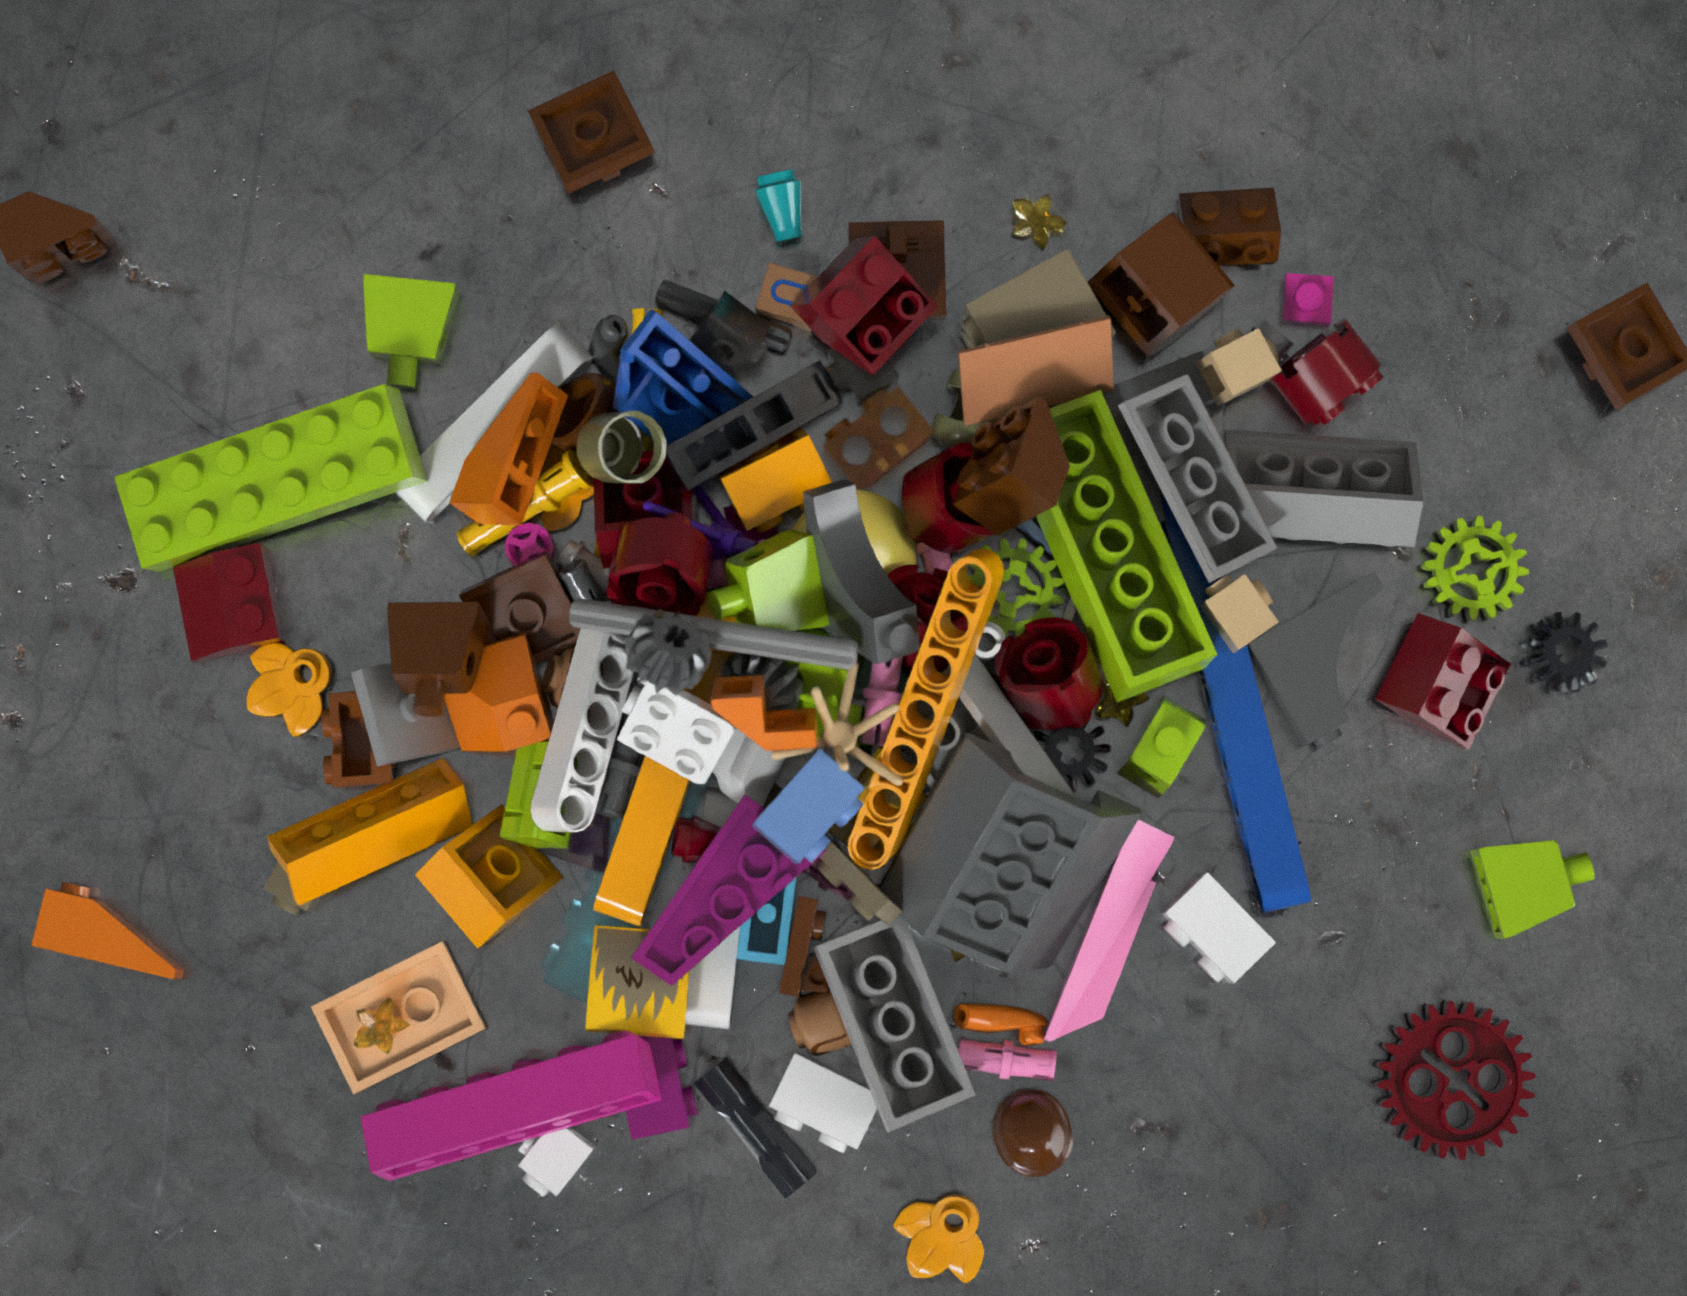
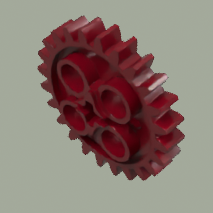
(1482, 1046)

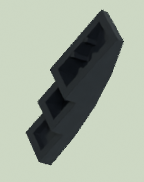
(752, 425)

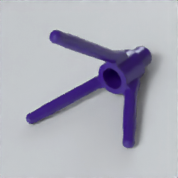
(721, 533)

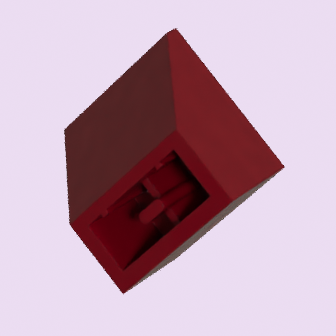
(864, 304)
(1443, 680)

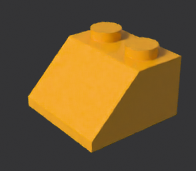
(773, 480)
(487, 878)

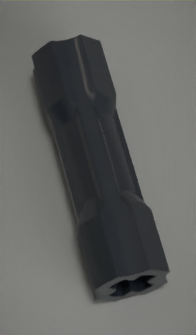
(756, 1128)

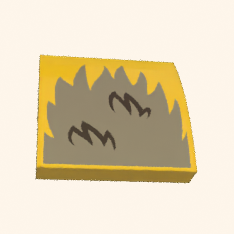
(629, 995)

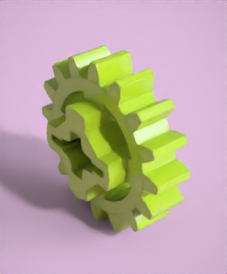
(1469, 548)
(1034, 595)

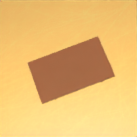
(1047, 364)

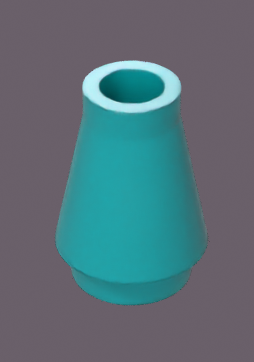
(781, 202)

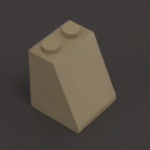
(1032, 302)

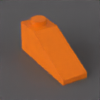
(508, 458)
(94, 931)

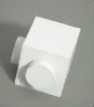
(553, 1159)

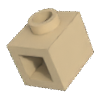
(1238, 364)
(1239, 610)

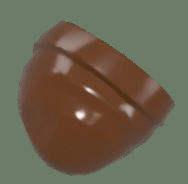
(587, 397)
(1032, 1133)

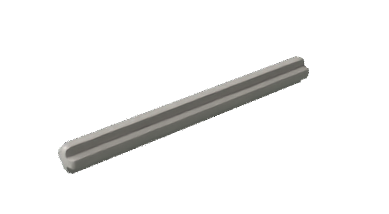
(725, 635)

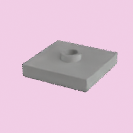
(393, 725)

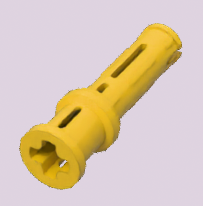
(549, 491)

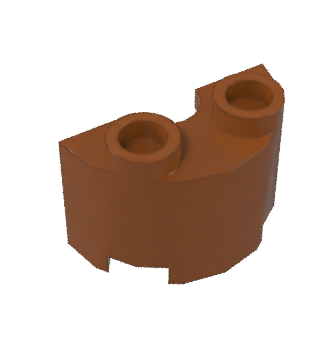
(352, 755)

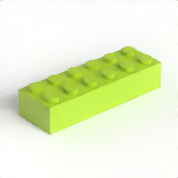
(271, 478)
(1120, 559)

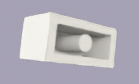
(1217, 929)
(825, 1102)

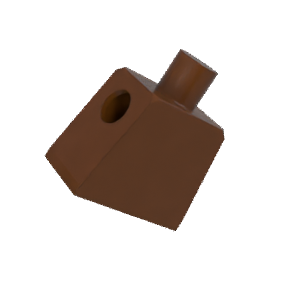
(435, 649)

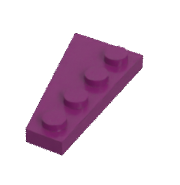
(718, 896)

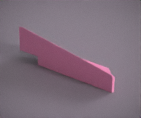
(1109, 932)

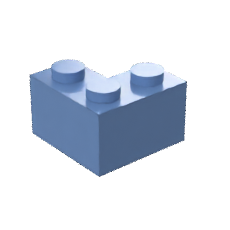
(809, 807)

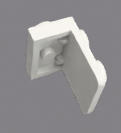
(675, 731)

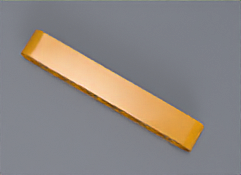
(941, 693)
(650, 821)

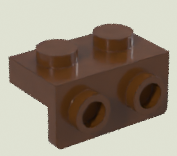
(1234, 224)

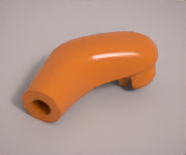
(1001, 1018)

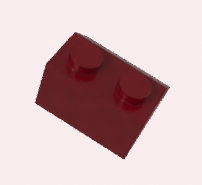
(229, 602)

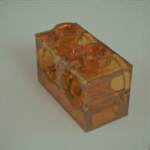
(885, 449)

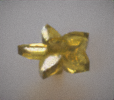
(1036, 219)
(1121, 710)
(378, 1027)

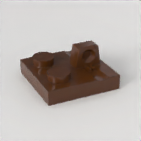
(591, 132)
(917, 247)
(1630, 346)
(527, 601)
(803, 970)

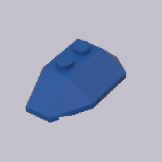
(672, 381)

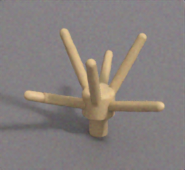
(841, 736)

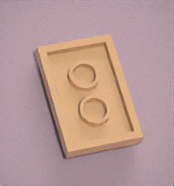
(424, 993)

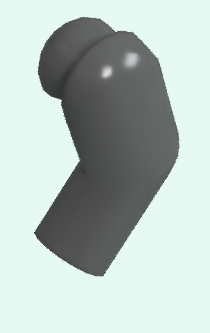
(607, 344)

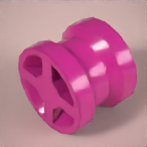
(525, 538)

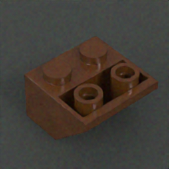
(45, 235)
(1160, 284)
(1013, 468)

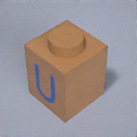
(779, 291)

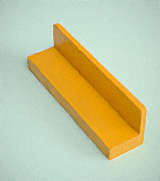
(371, 830)

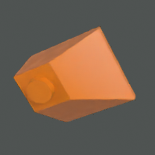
(505, 702)

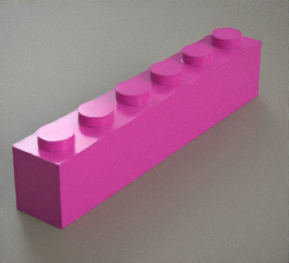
(510, 1106)

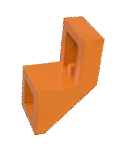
(744, 705)

